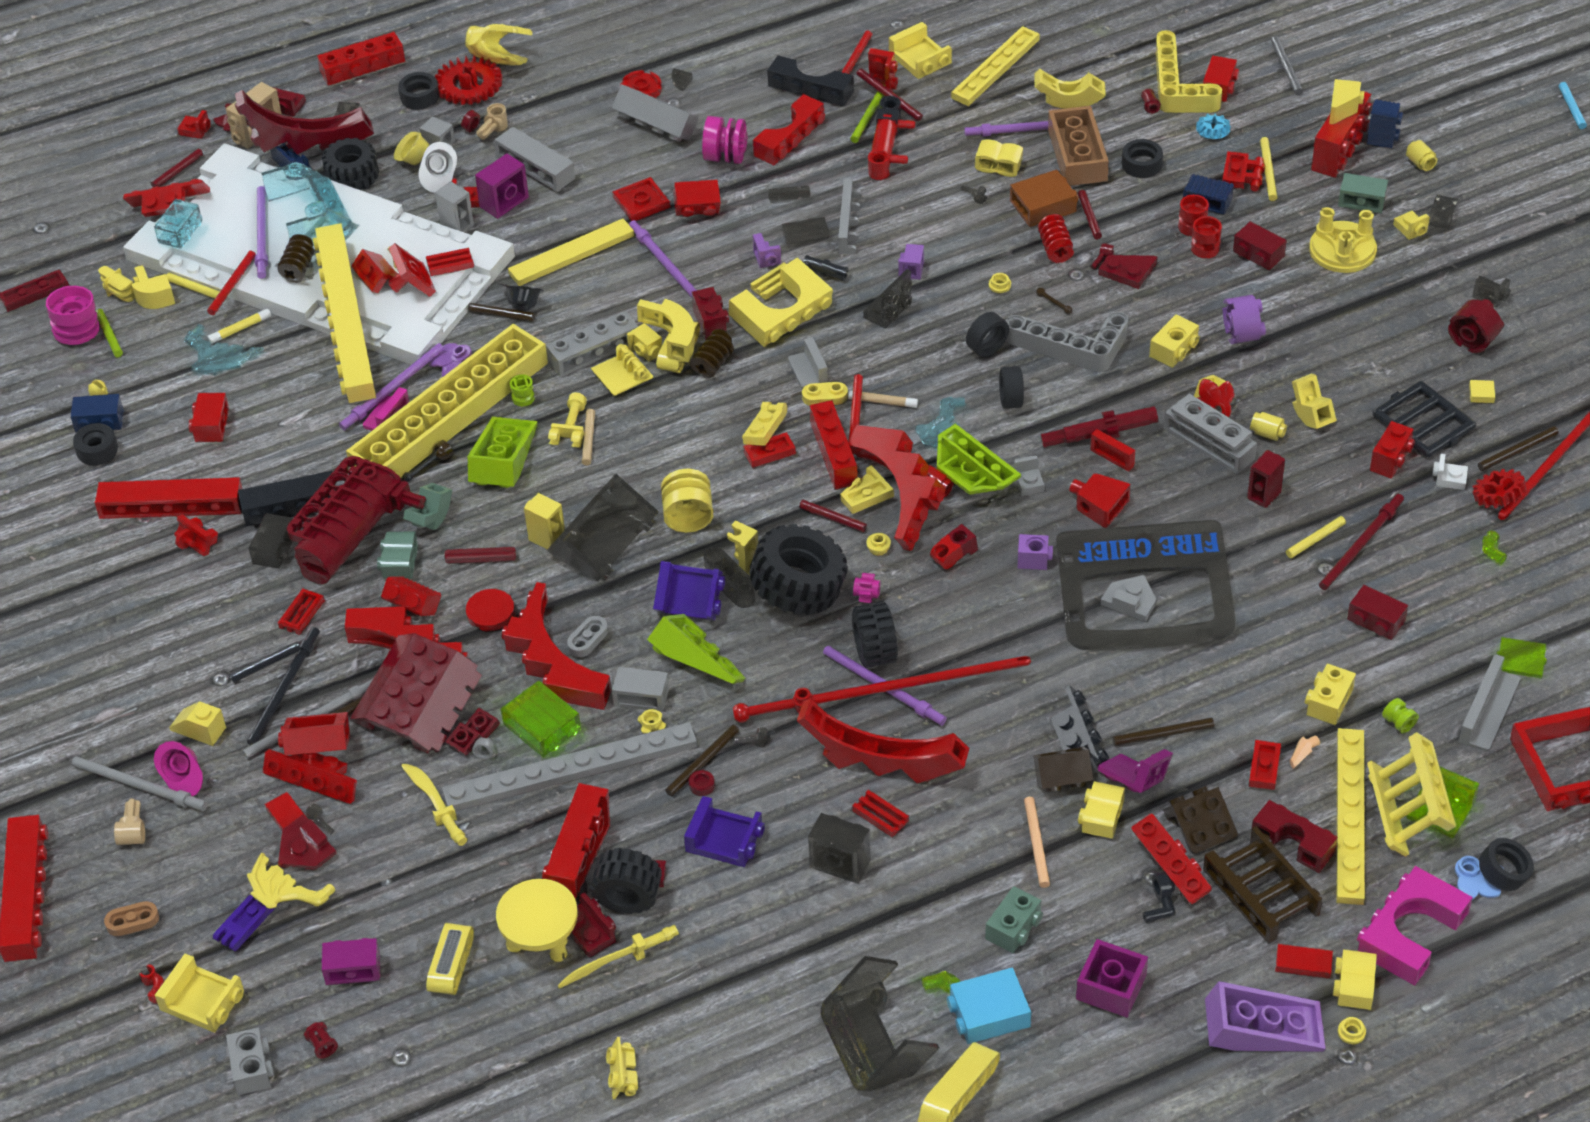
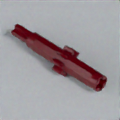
(1109, 424)

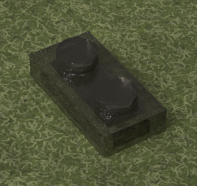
(805, 230)

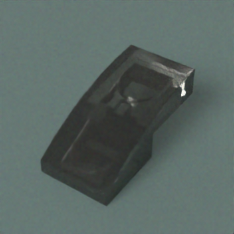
(1442, 211)

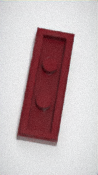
(32, 290)

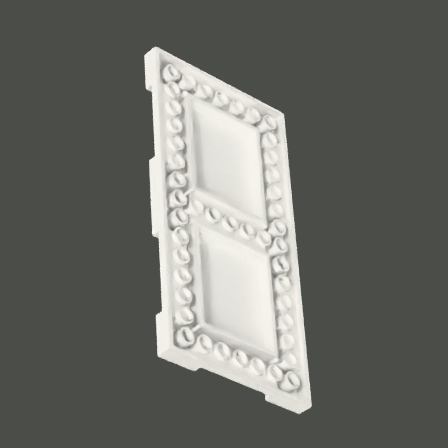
(392, 322)

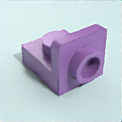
(764, 254)

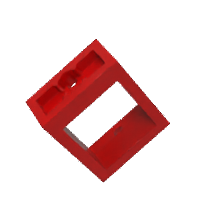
(315, 733)

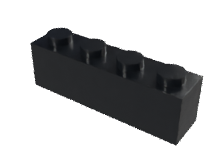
(279, 498)

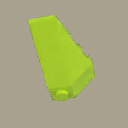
(685, 642)

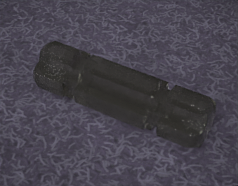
(789, 193)

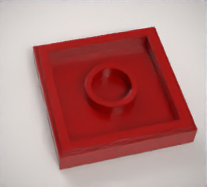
(641, 199)

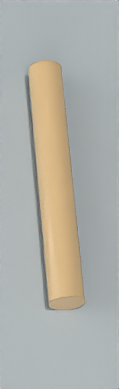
(588, 437)

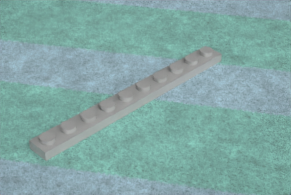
(570, 767)

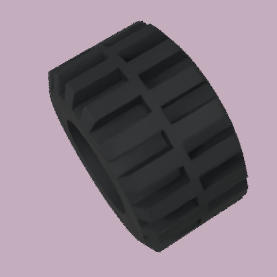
(351, 163)
(874, 634)
(625, 880)

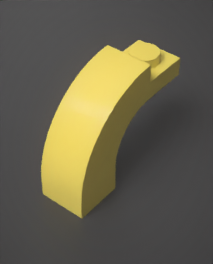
(674, 320)

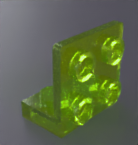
(1461, 796)

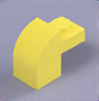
(152, 292)
(1310, 405)

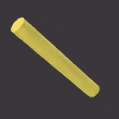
(192, 285)
(1315, 537)

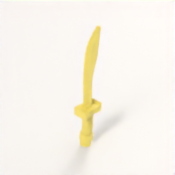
(444, 814)
(637, 948)

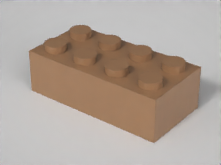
(1078, 145)

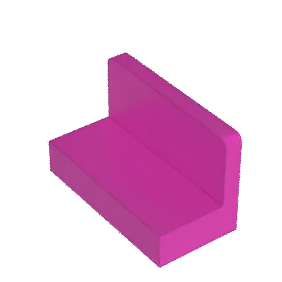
(386, 408)

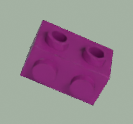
(350, 961)

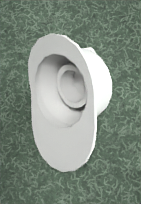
(437, 166)

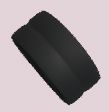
(1011, 387)
(95, 454)

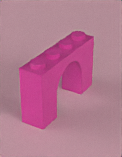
(1420, 894)

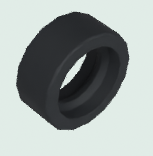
(418, 100)
(1138, 168)
(996, 338)
(1496, 874)

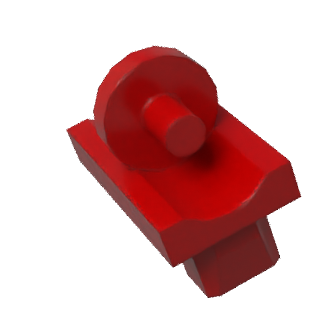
(191, 534)

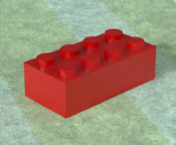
(1338, 140)

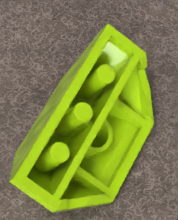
(971, 463)

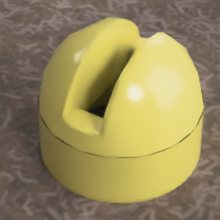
(97, 387)

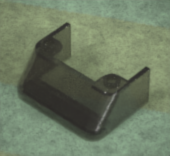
(859, 1034)

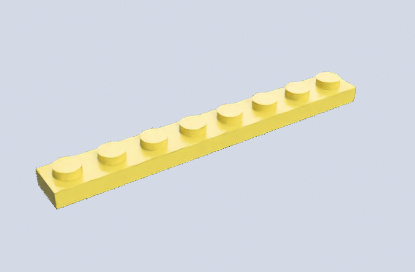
(1350, 817)

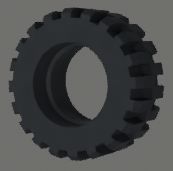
(795, 589)

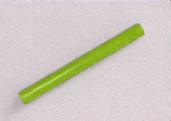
(866, 117)

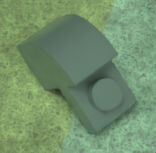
(435, 507)

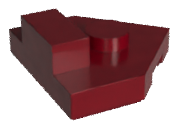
(304, 845)

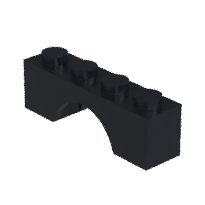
(830, 88)

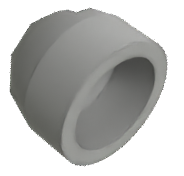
(479, 746)

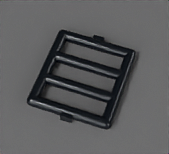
(1434, 399)

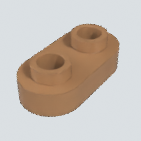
(131, 918)

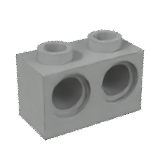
(246, 1061)

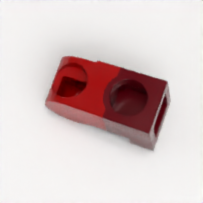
(954, 547)

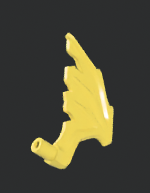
(273, 887)

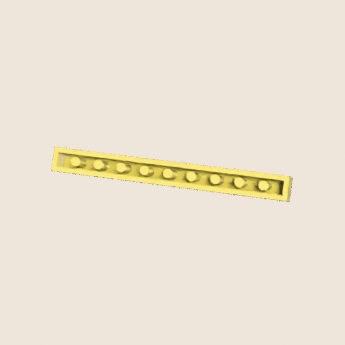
(344, 314)

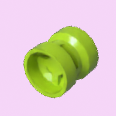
(522, 390)
(1400, 715)

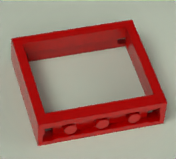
(1543, 729)

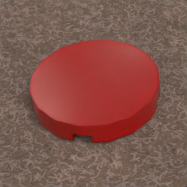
(644, 82)
(490, 609)

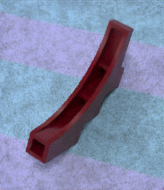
(300, 134)

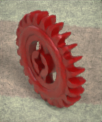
(467, 75)

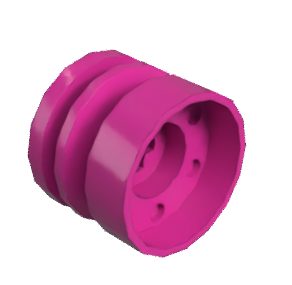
(726, 140)
(72, 315)

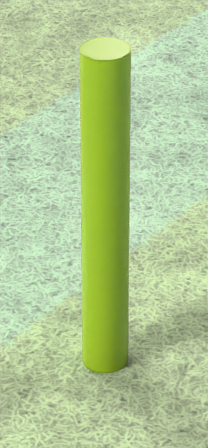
(109, 334)

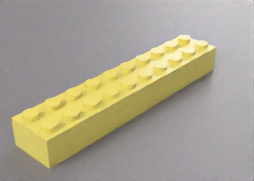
(452, 401)

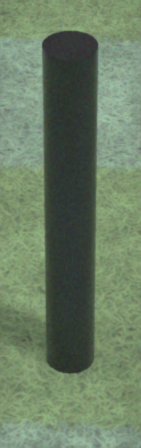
(265, 662)

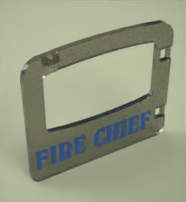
(1141, 550)

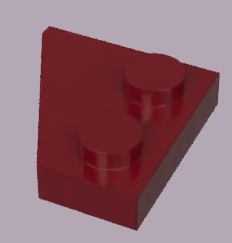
(1128, 269)

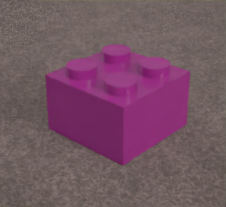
(502, 186)
(1112, 978)

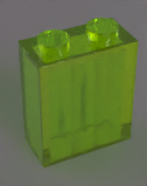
(541, 719)

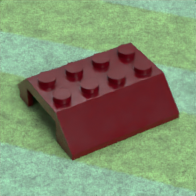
(418, 691)

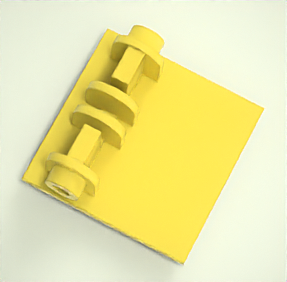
(622, 371)

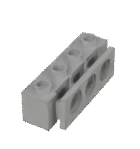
(1209, 435)

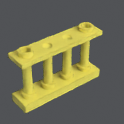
(1433, 793)

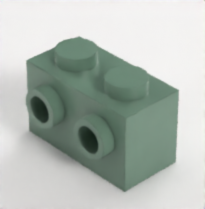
(1362, 193)
(1013, 920)

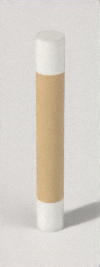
(887, 399)

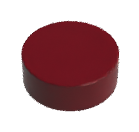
(470, 121)
(701, 783)

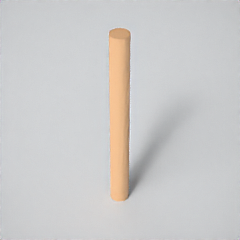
(1036, 840)

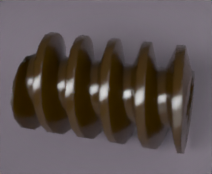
(296, 258)
(712, 353)

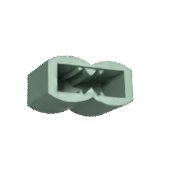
(398, 554)

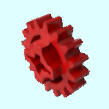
(1499, 488)

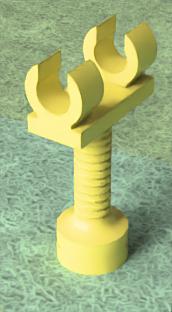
(576, 403)

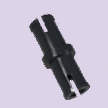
(826, 268)

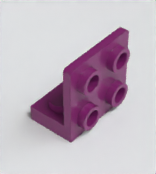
(1137, 775)

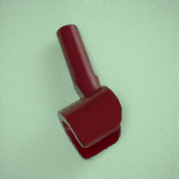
(1105, 250)

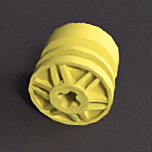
(687, 500)

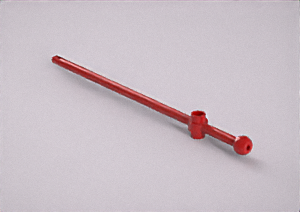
(1547, 465)
(743, 712)

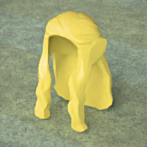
(485, 43)

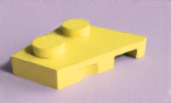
(866, 491)

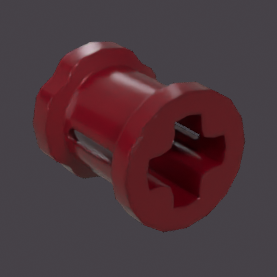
(321, 1029)

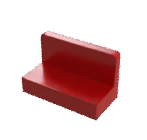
(373, 269)

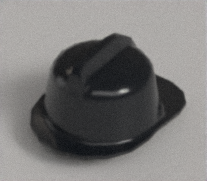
(522, 297)

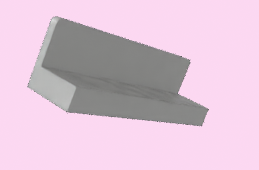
(1489, 706)

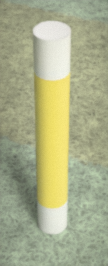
(236, 327)

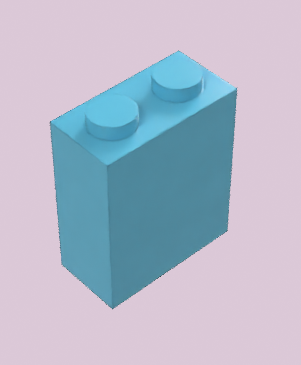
(989, 1006)

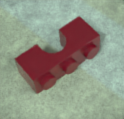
(1315, 843)

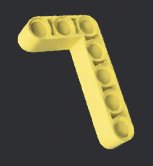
(1176, 96)
(959, 1084)

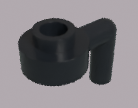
(1163, 890)

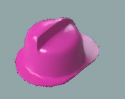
(178, 767)

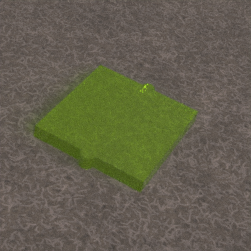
(1522, 657)

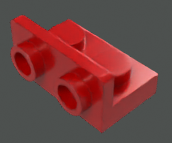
(883, 67)

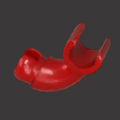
(152, 979)

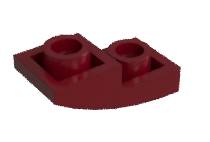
(465, 735)

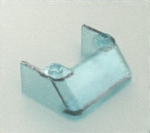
(324, 212)

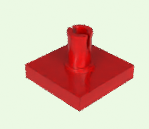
(410, 271)

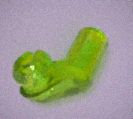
(1490, 547)
(939, 980)

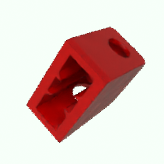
(1101, 498)

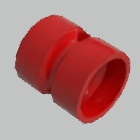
(1191, 209)
(1206, 237)

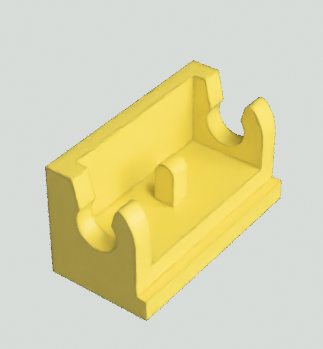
(745, 544)

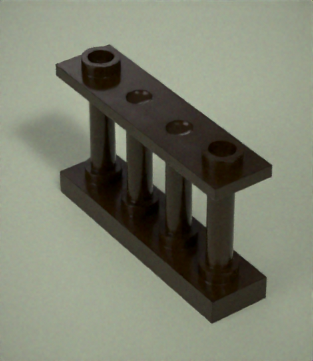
(1251, 904)

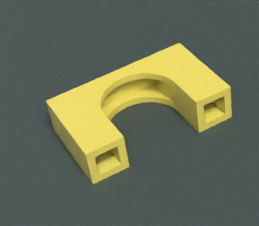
(768, 323)

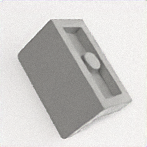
(809, 366)

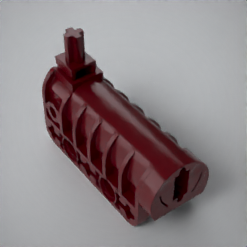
(346, 515)

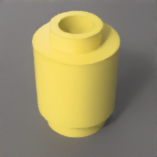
(1421, 155)
(1268, 426)

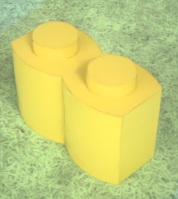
(998, 158)
(1102, 809)
(1356, 979)

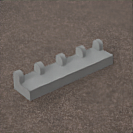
(846, 220)

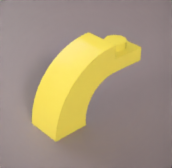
(1070, 94)

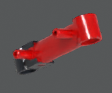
(887, 127)

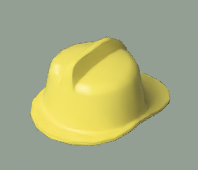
(411, 148)

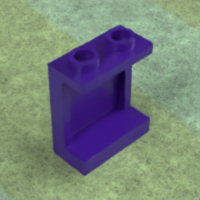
(688, 591)
(723, 834)

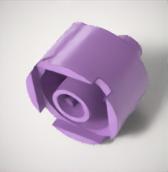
(1243, 319)

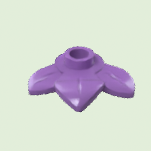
(451, 357)

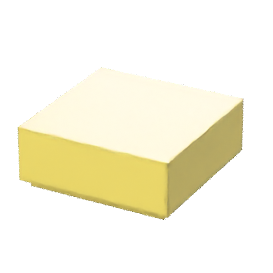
(1482, 391)

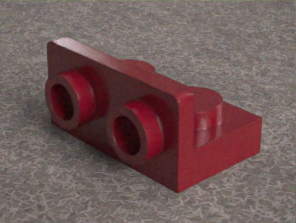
(290, 101)
(592, 930)

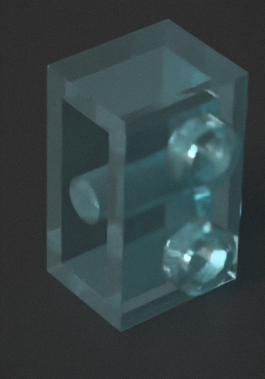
(178, 223)

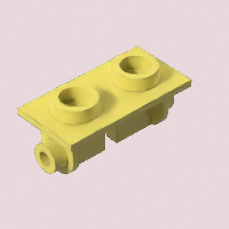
(620, 1079)

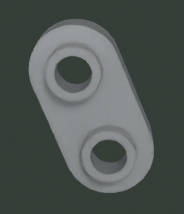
(584, 638)

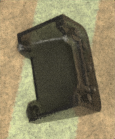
(604, 529)

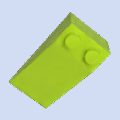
(501, 452)

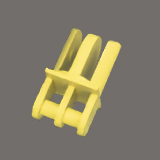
(116, 284)

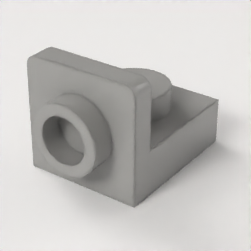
(1031, 479)

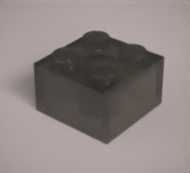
(839, 848)

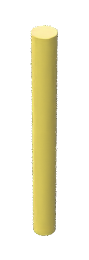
(1269, 174)

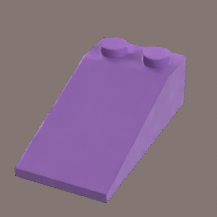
(1262, 1020)

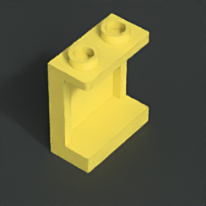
(919, 52)
(199, 994)

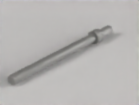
(354, 693)
(179, 797)

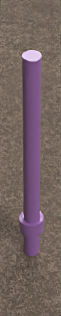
(987, 129)
(644, 237)
(261, 258)
(360, 412)
(921, 707)

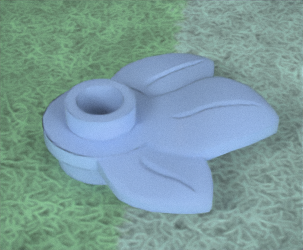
(1473, 881)

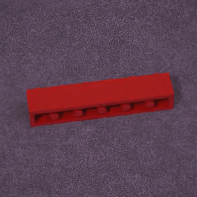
(168, 498)
(22, 888)

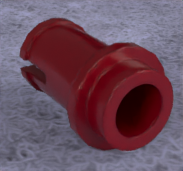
(1151, 104)

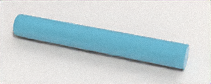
(1572, 105)

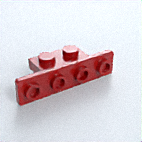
(158, 199)
(312, 772)
(1172, 858)

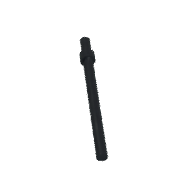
(307, 647)

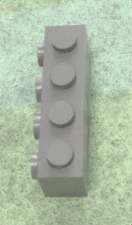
(654, 112)
(539, 160)
(589, 344)

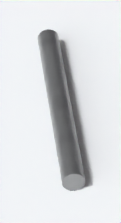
(1286, 65)

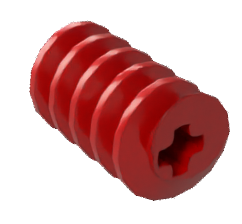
(1055, 238)

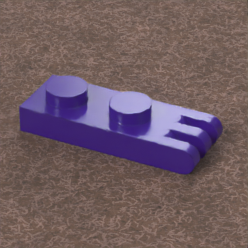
(242, 923)

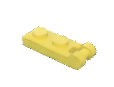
(765, 423)

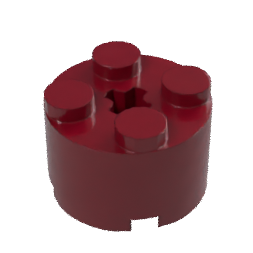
(1475, 325)

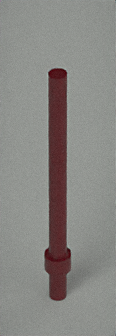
(1385, 514)

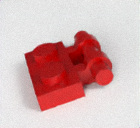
(1236, 168)

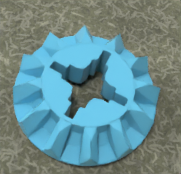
(1220, 130)

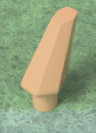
(1303, 749)

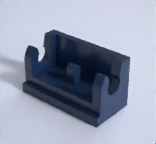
(286, 156)

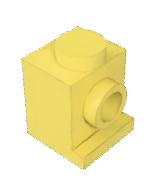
(644, 342)

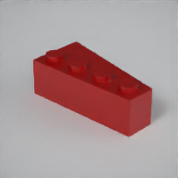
(579, 838)

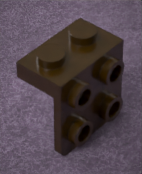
(1202, 819)

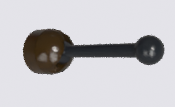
(441, 451)

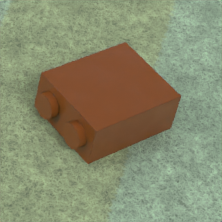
(1043, 196)

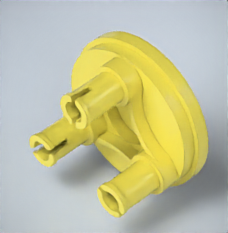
(1343, 244)
(537, 917)

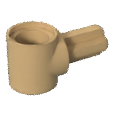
(494, 121)
(130, 827)

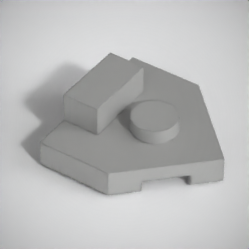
(1130, 597)

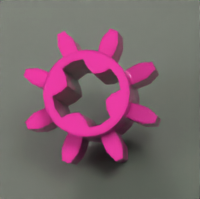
(866, 588)

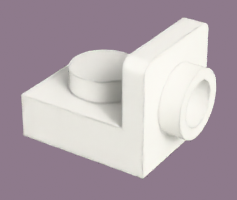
(1449, 474)

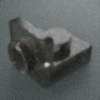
(1491, 290)

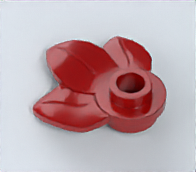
(1217, 395)

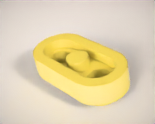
(824, 392)

